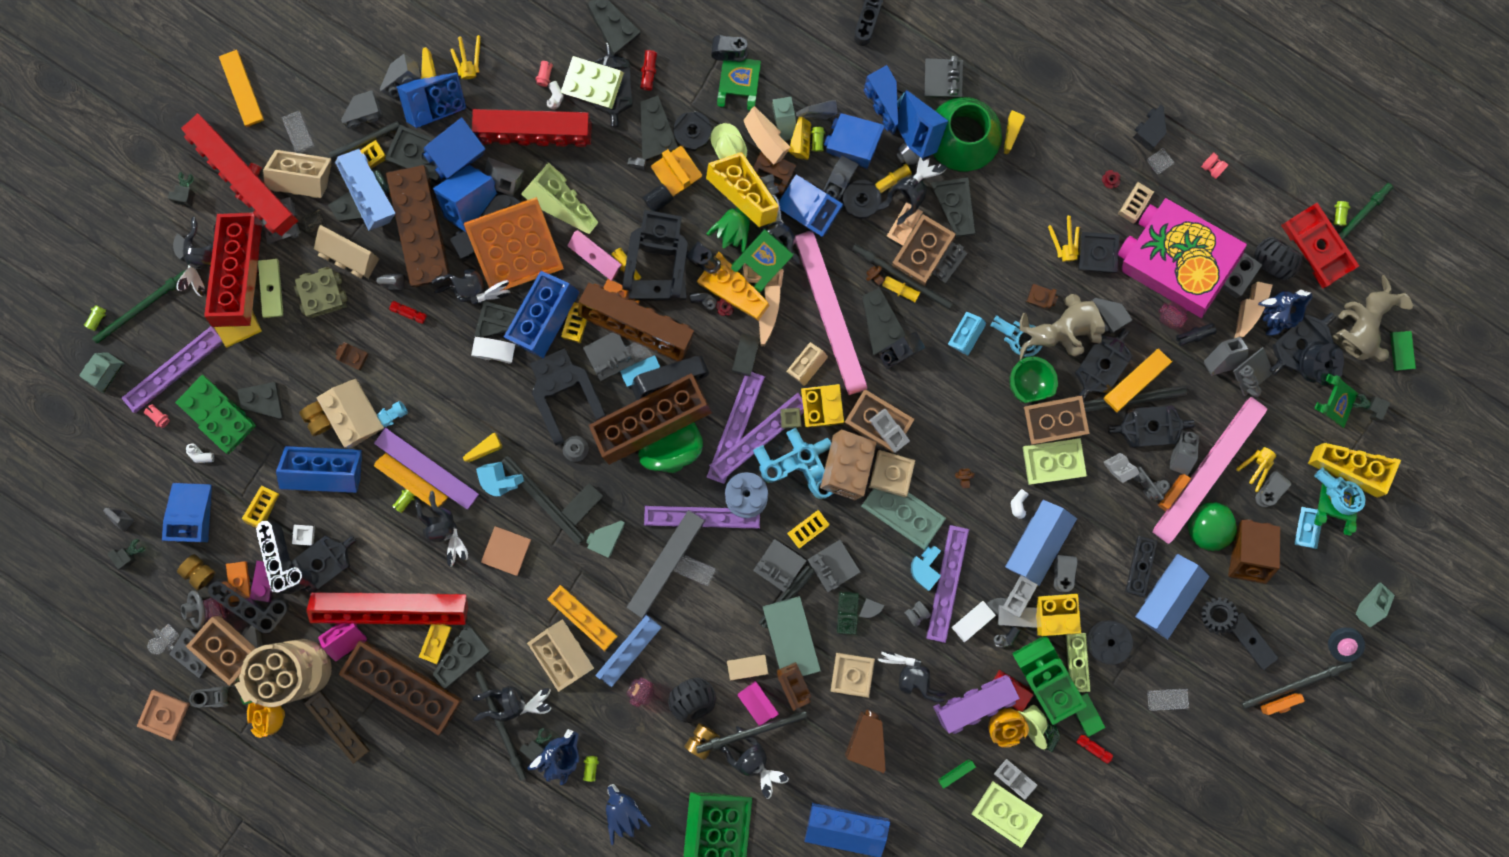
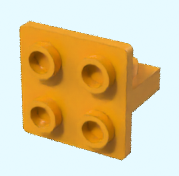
(676, 170)

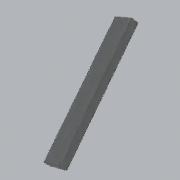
(665, 564)

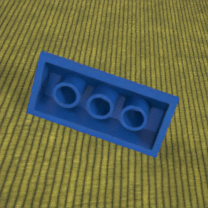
(542, 314)
(319, 469)
(847, 830)

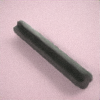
(792, 590)

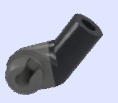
(705, 298)
(1007, 639)

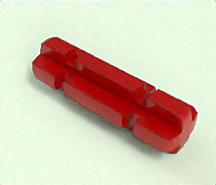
(407, 312)
(1095, 749)

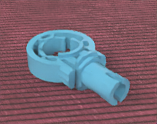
(1008, 330)
(1336, 489)

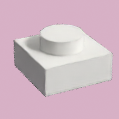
(303, 535)

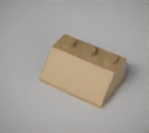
(297, 173)
(345, 253)
(350, 413)
(560, 655)

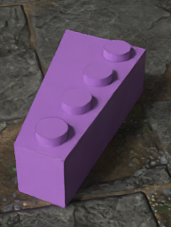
(976, 704)

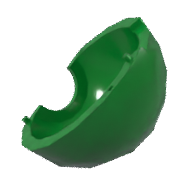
(1033, 380)
(1212, 526)

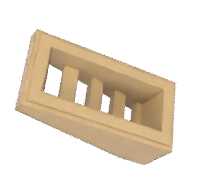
(1129, 215)

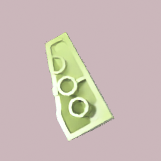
(559, 200)

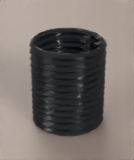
(658, 197)

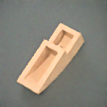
(766, 136)
(1250, 310)
(768, 319)

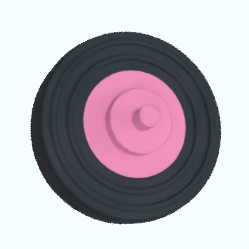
(1346, 644)

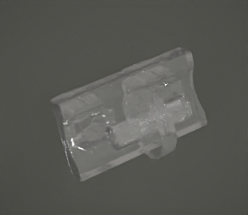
(163, 639)

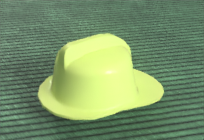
(727, 141)
(1037, 725)

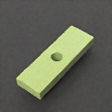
(270, 276)
(1077, 649)

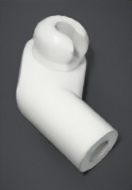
(557, 97)
(197, 455)
(1017, 505)

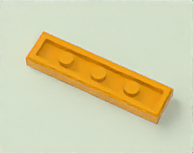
(241, 88)
(1137, 380)
(409, 479)
(582, 617)

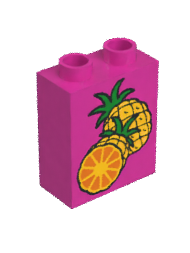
(1181, 256)

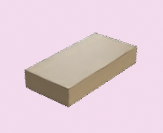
(747, 667)

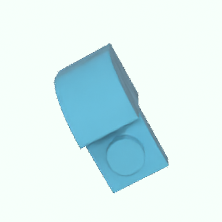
(494, 480)
(922, 572)

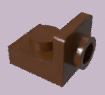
(1042, 297)
(351, 356)

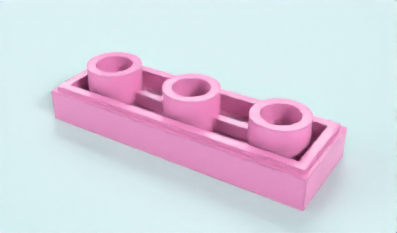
(594, 255)

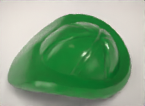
(673, 451)

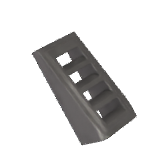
(819, 111)
(391, 281)
(119, 518)

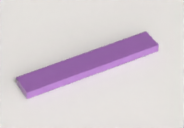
(172, 369)
(738, 417)
(757, 437)
(426, 468)
(713, 517)
(947, 584)

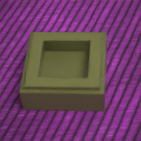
(790, 418)

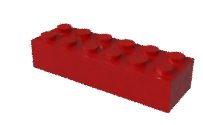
(532, 127)
(233, 270)

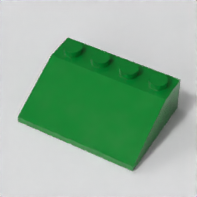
(717, 825)

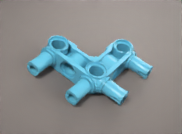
(812, 468)

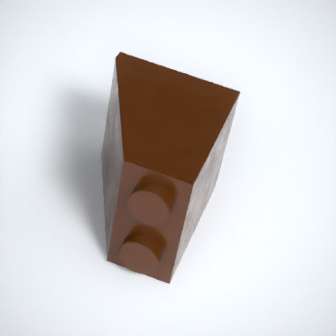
(1255, 552)
(867, 742)

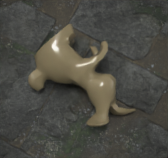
(1077, 320)
(1365, 336)

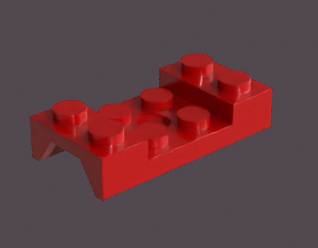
(1328, 263)

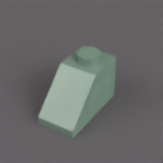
(784, 117)
(605, 538)
(1375, 605)

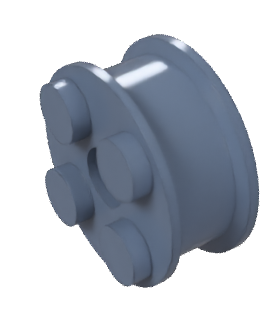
(750, 485)

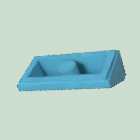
(967, 333)
(643, 366)
(1307, 531)

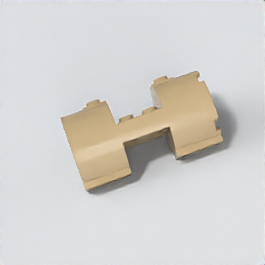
(284, 672)

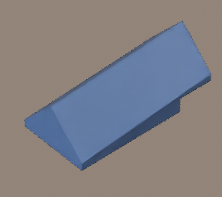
(1041, 542)
(1172, 596)

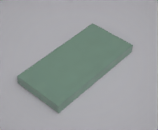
(905, 515)
(791, 635)

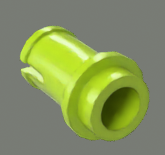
(817, 139)
(1341, 213)
(95, 317)
(403, 501)
(590, 768)

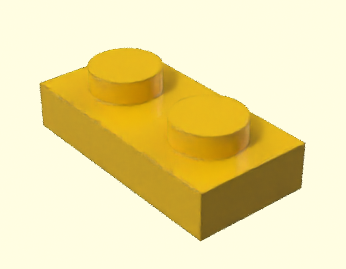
(435, 643)

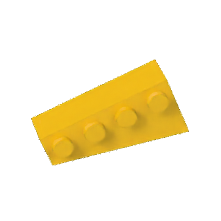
(743, 188)
(1368, 471)

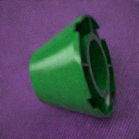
(963, 155)

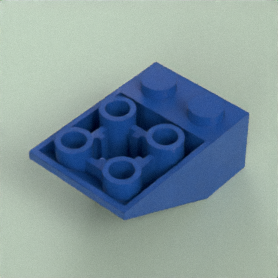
(882, 90)
(431, 98)
(920, 125)
(810, 205)
(187, 513)

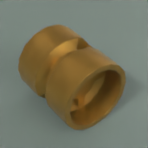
(316, 418)
(194, 570)
(700, 732)

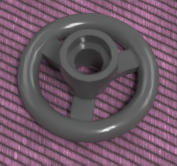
(193, 610)

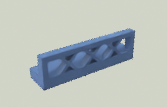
(628, 650)

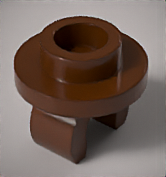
(873, 273)
(964, 476)

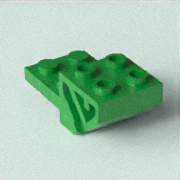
(216, 414)
(1049, 679)

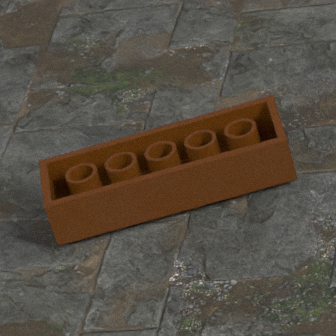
(418, 225)
(635, 322)
(649, 419)
(400, 687)

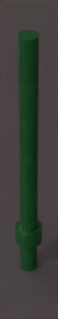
(1376, 199)
(171, 284)

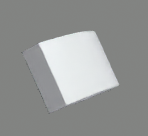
(493, 349)
(973, 621)

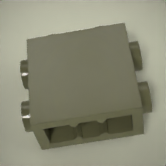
(320, 292)

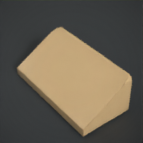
(807, 363)

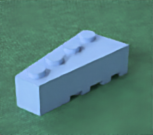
(365, 189)

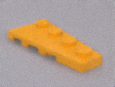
(734, 289)

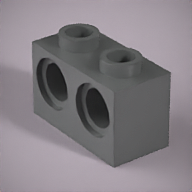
(1242, 277)

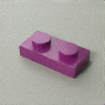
(260, 586)

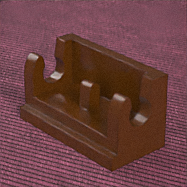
(794, 685)

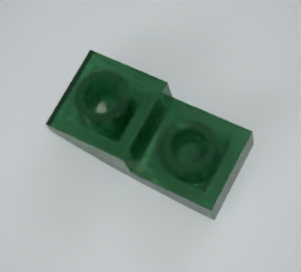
(847, 613)

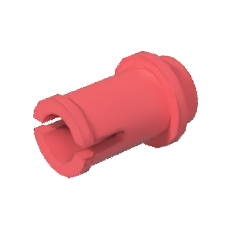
(544, 74)
(160, 419)

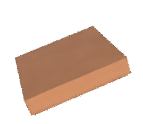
(506, 551)
(163, 715)

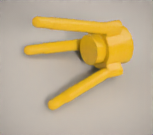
(466, 69)
(1069, 251)
(1265, 460)

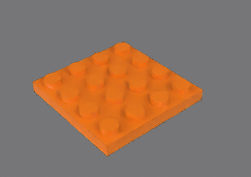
(514, 244)

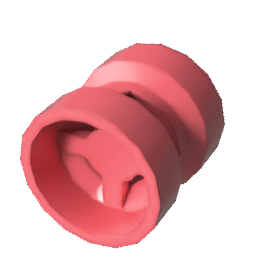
(1217, 169)

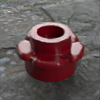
(1106, 179)
(721, 310)

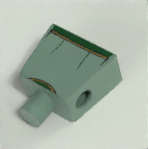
(100, 371)

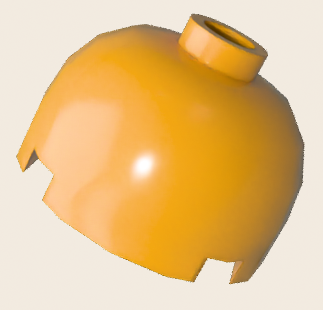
(265, 719)
(1007, 727)

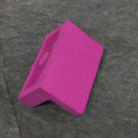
(341, 640)
(757, 703)

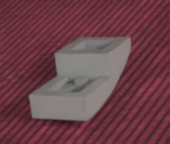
(889, 430)
(1121, 468)
(1020, 596)
(1015, 779)

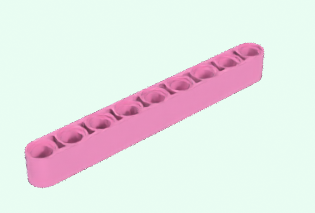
(830, 313)
(1210, 470)

